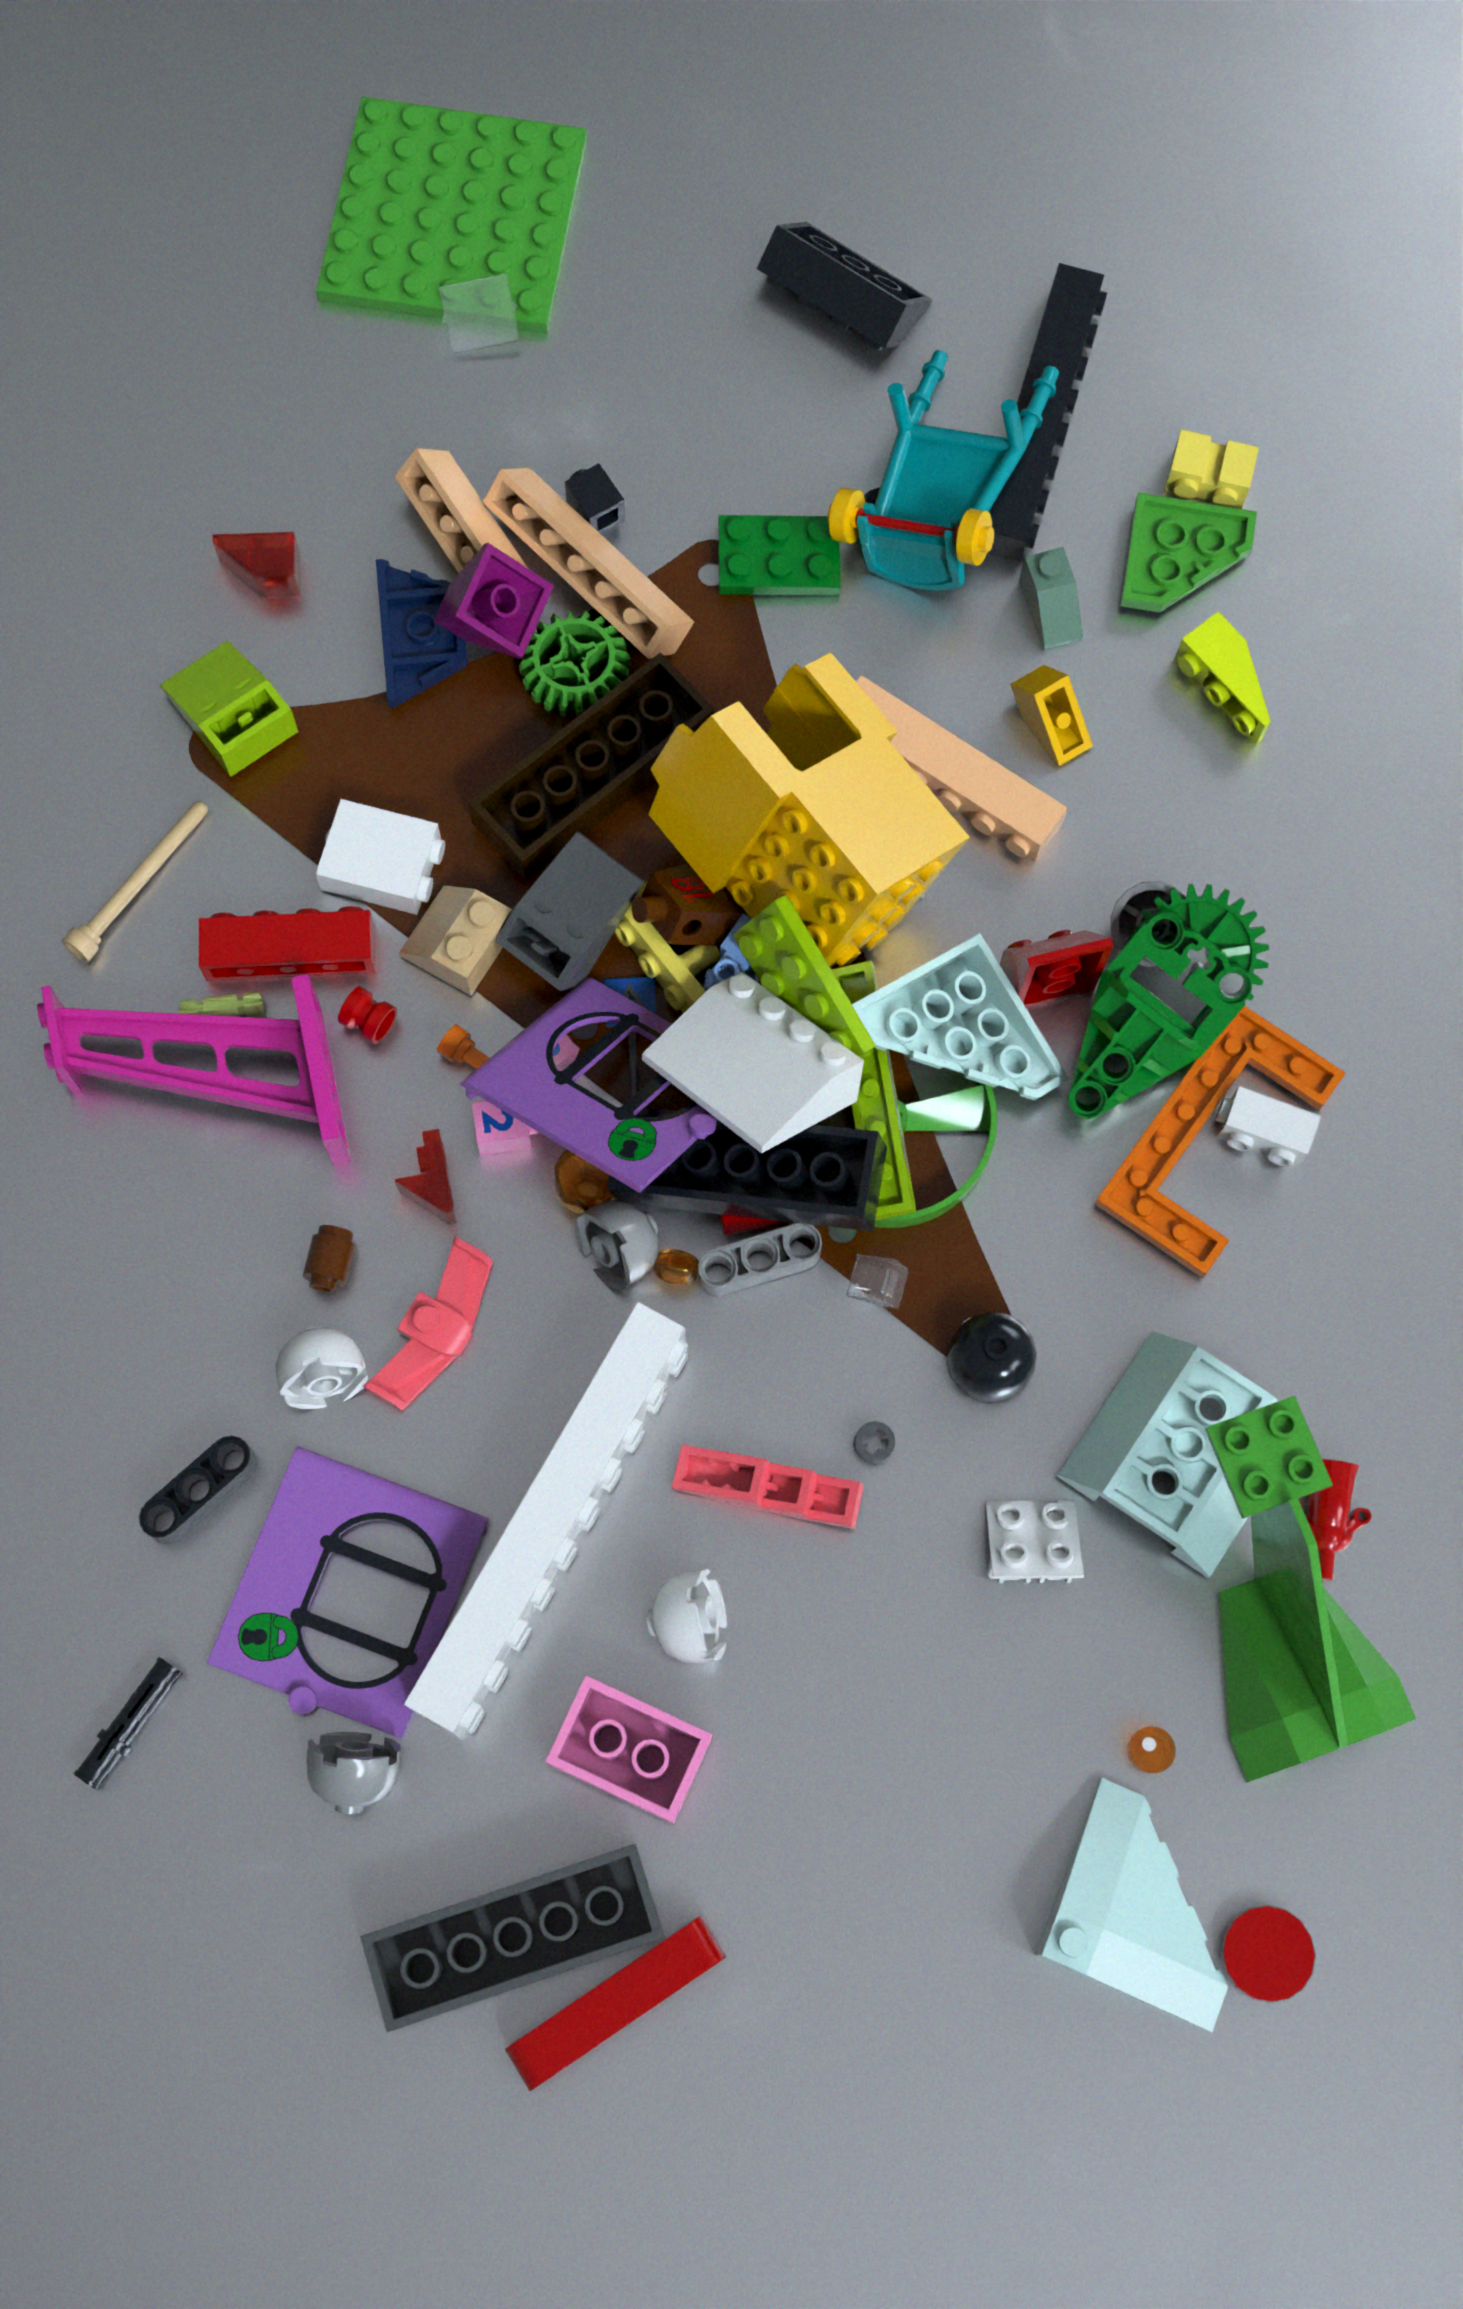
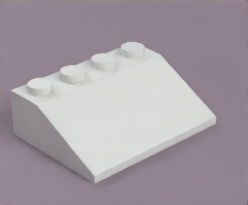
(756, 1063)

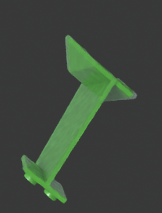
(1291, 1657)

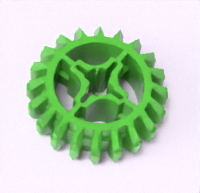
(589, 648)

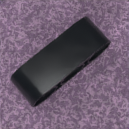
(175, 1494)

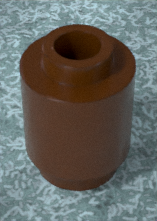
(329, 1258)

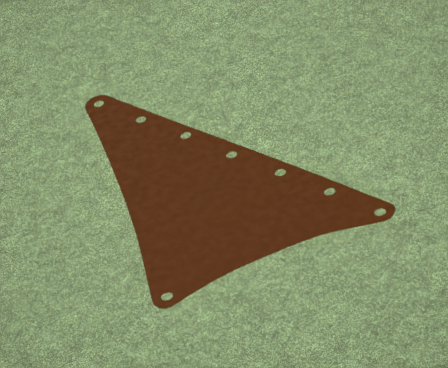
(477, 726)

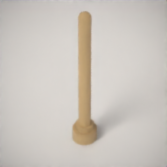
(84, 940)

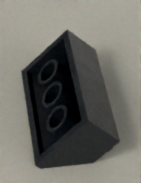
(842, 284)

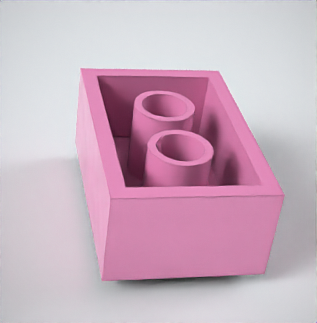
(629, 1749)

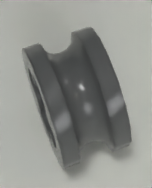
(880, 1454)

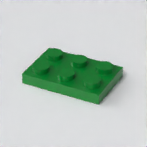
(777, 556)

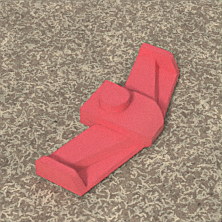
(436, 1328)

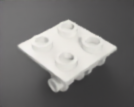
(1033, 1540)

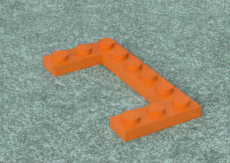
(1133, 1189)

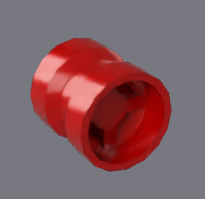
(367, 1015)

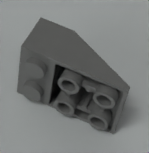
(570, 913)

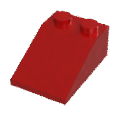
(1056, 967)

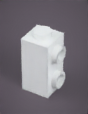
(1267, 1126)

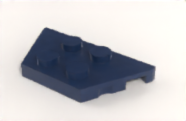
(414, 646)

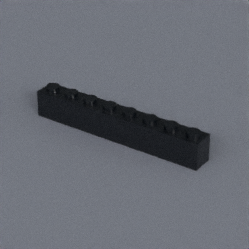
(1060, 344)

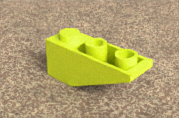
(1224, 668)

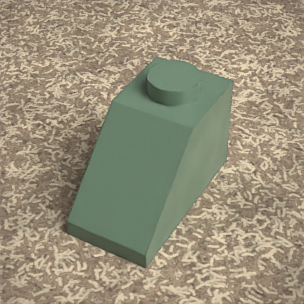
(1052, 598)

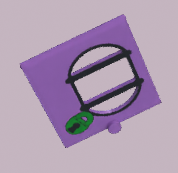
(612, 1138)
(272, 1603)

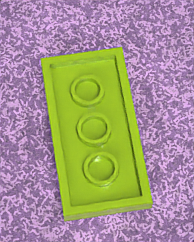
(798, 974)

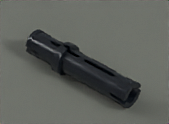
(127, 1724)

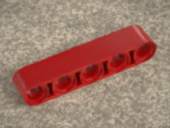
(615, 2003)

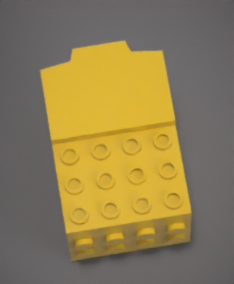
(807, 810)

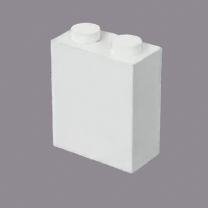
(380, 857)

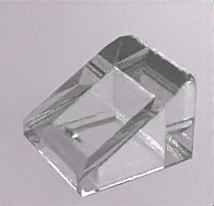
(878, 1281)

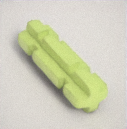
(227, 1005)

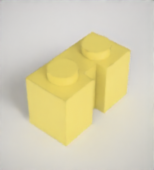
(1211, 470)

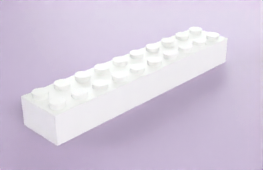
(548, 1521)

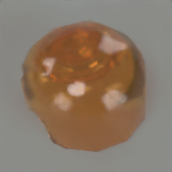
(579, 1183)

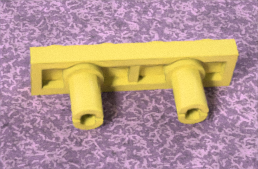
(658, 960)

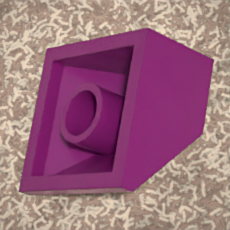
(494, 603)

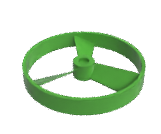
(958, 1111)

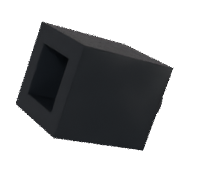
(595, 498)

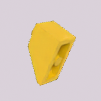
(1052, 713)

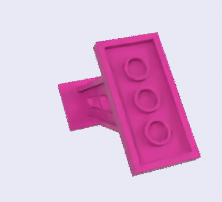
(311, 1100)

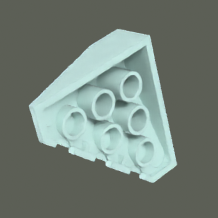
(966, 1019)
(1126, 1916)

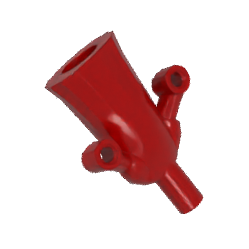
(1330, 1511)

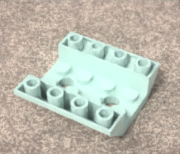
(1157, 1426)

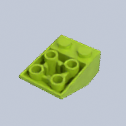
(231, 707)

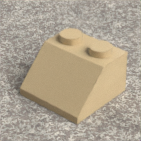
(458, 937)

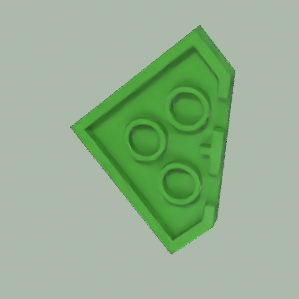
(1180, 548)

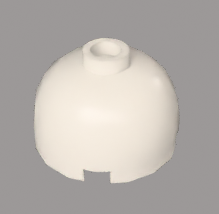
(318, 1366)
(688, 1617)

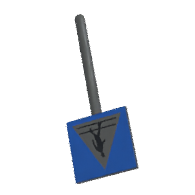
(642, 992)

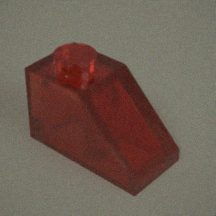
(262, 561)

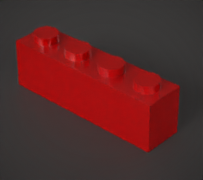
(287, 944)

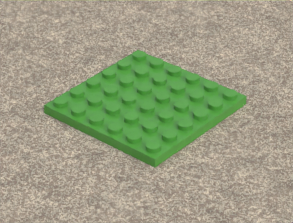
(450, 202)

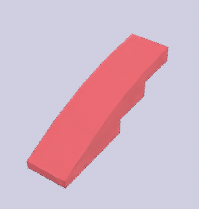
(768, 1486)

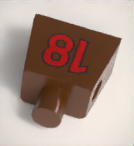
(685, 908)

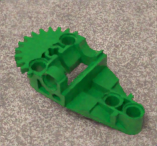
(1142, 1026)

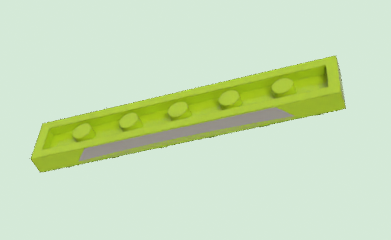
(878, 1103)

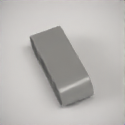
(775, 1243)

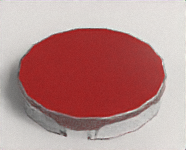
(1267, 1954)

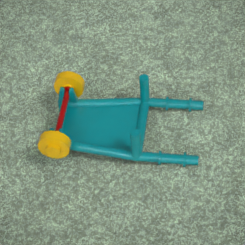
(936, 489)

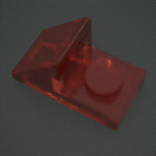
(431, 1189)

